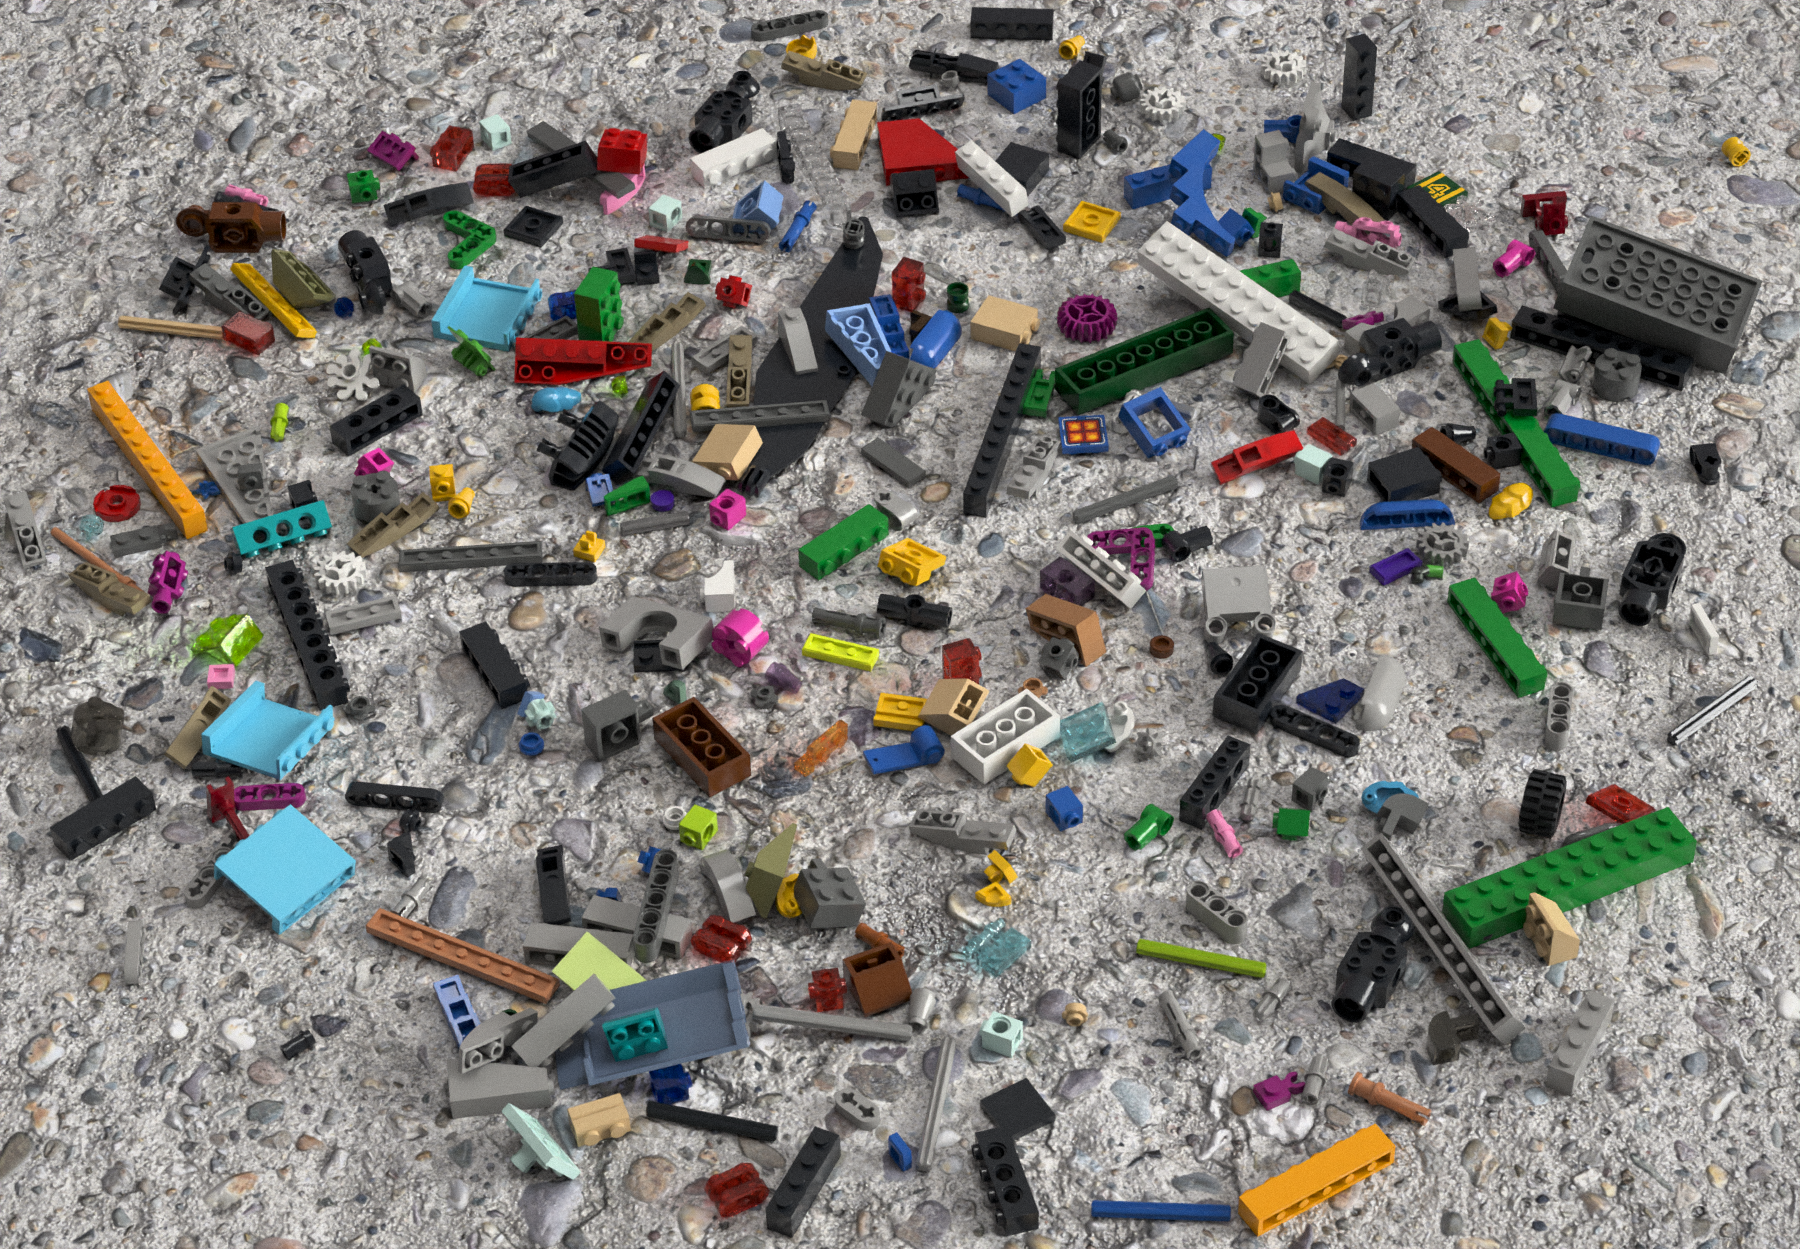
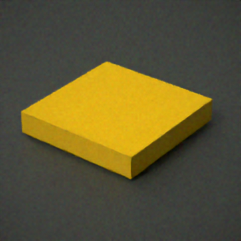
(1091, 221)

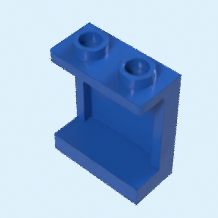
(1300, 194)

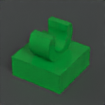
(1254, 219)

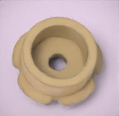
(1275, 202)
(1075, 1014)

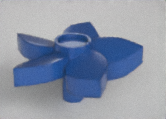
(207, 489)

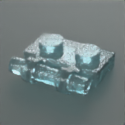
(1001, 953)

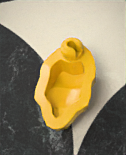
(1511, 501)
(785, 899)

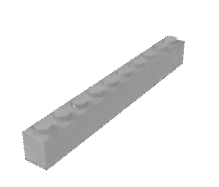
(1443, 939)

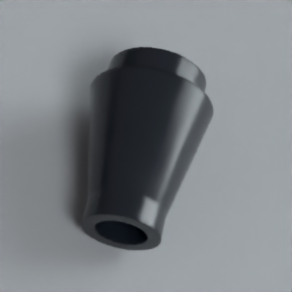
(1458, 433)
(1219, 659)

